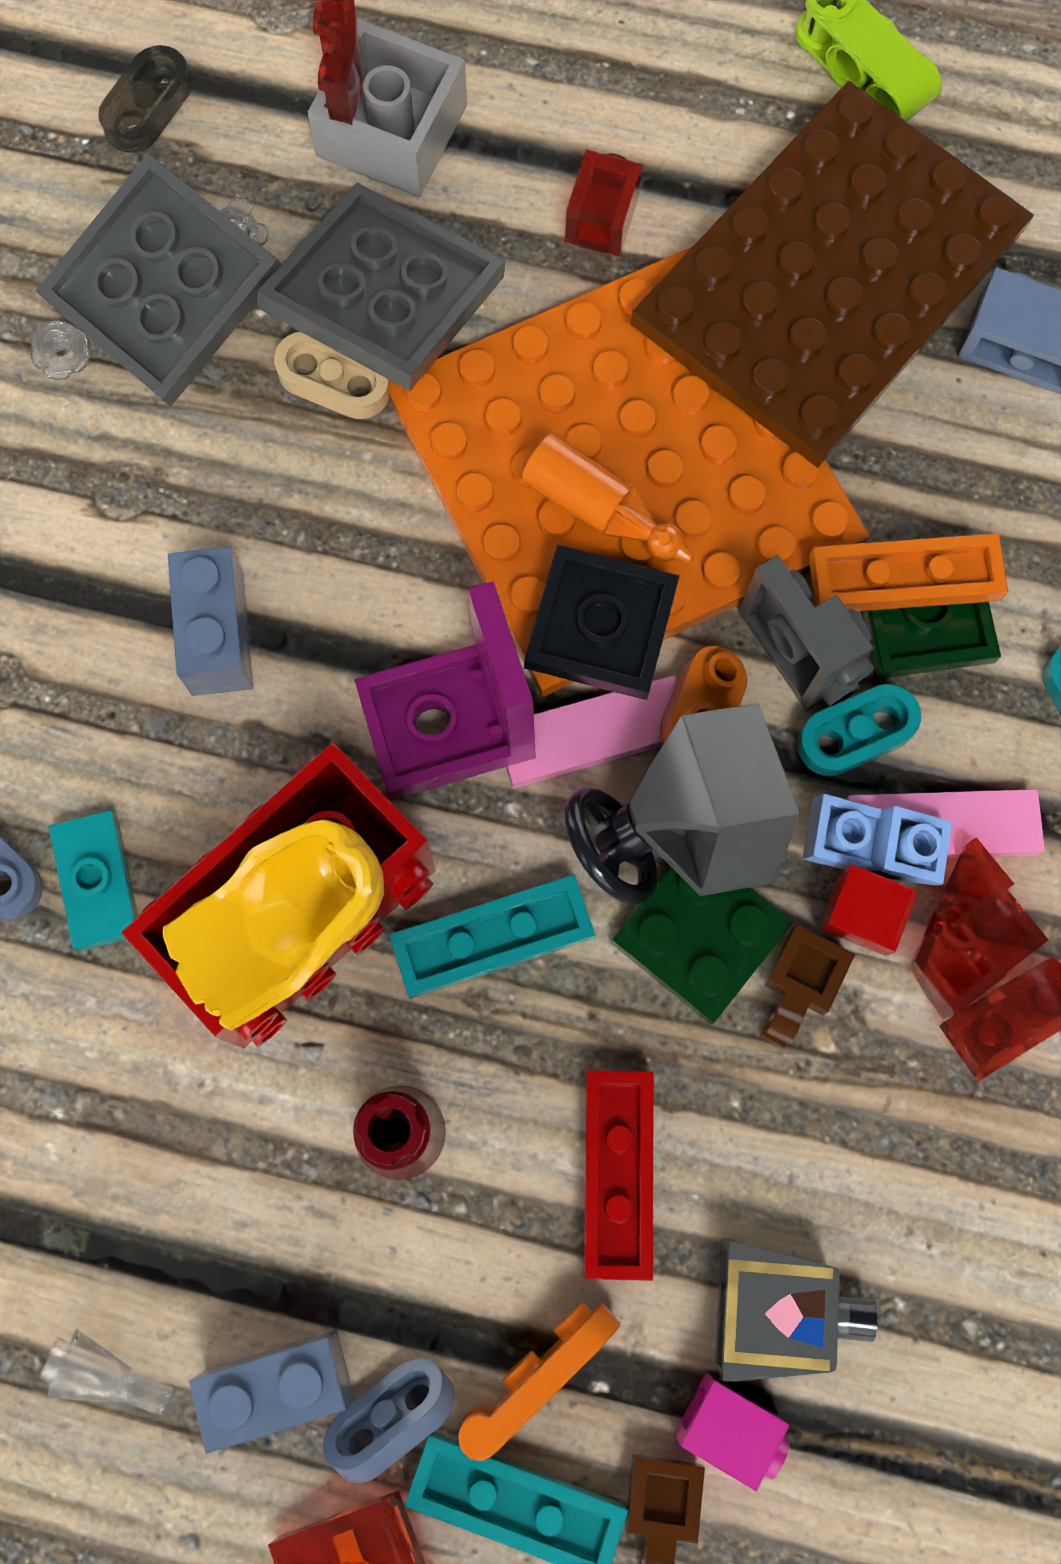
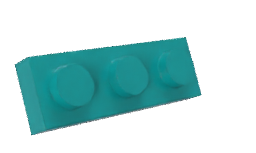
(492, 936)
(515, 1505)

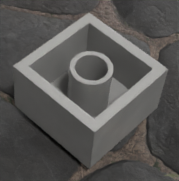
(403, 112)

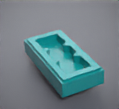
(93, 879)

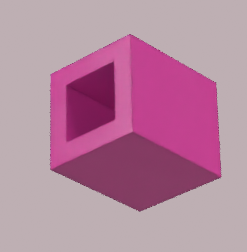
(734, 1433)

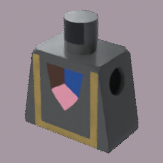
(782, 1315)

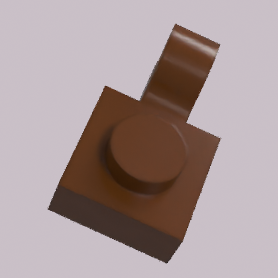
(807, 977)
(664, 1505)

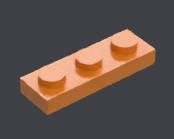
(910, 572)

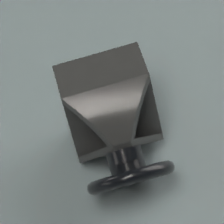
(706, 805)

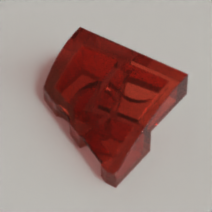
(973, 934)

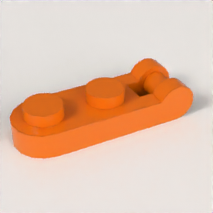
(537, 1380)

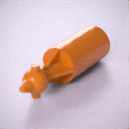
(599, 498)

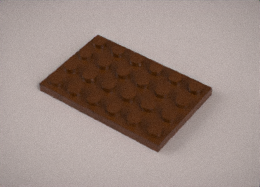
(831, 272)

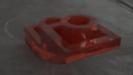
(341, 60)
(1008, 1020)

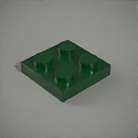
(701, 944)

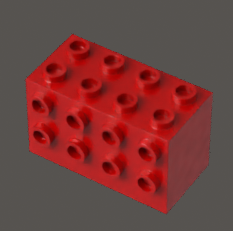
(321, 789)

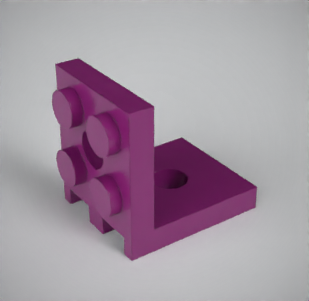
(475, 686)

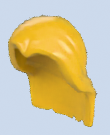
(275, 920)

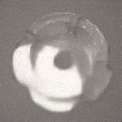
(55, 337)

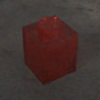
(602, 202)

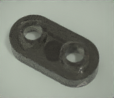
(141, 102)

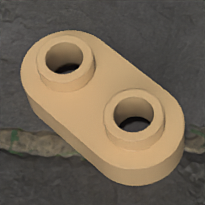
(332, 379)

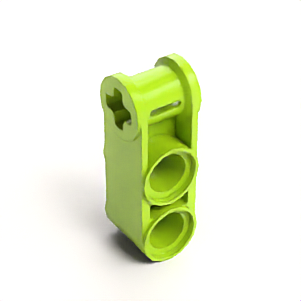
(870, 52)

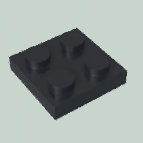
(601, 622)

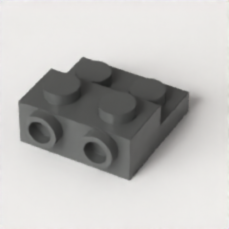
(814, 648)

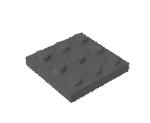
(159, 279)
(381, 285)

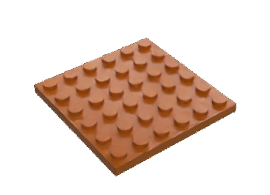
(641, 417)

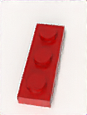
(618, 1175)

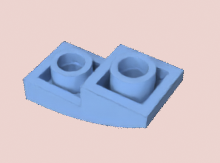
(884, 841)

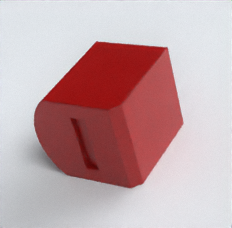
(868, 910)

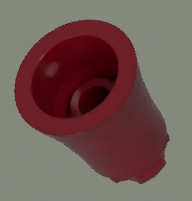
(424, 1136)

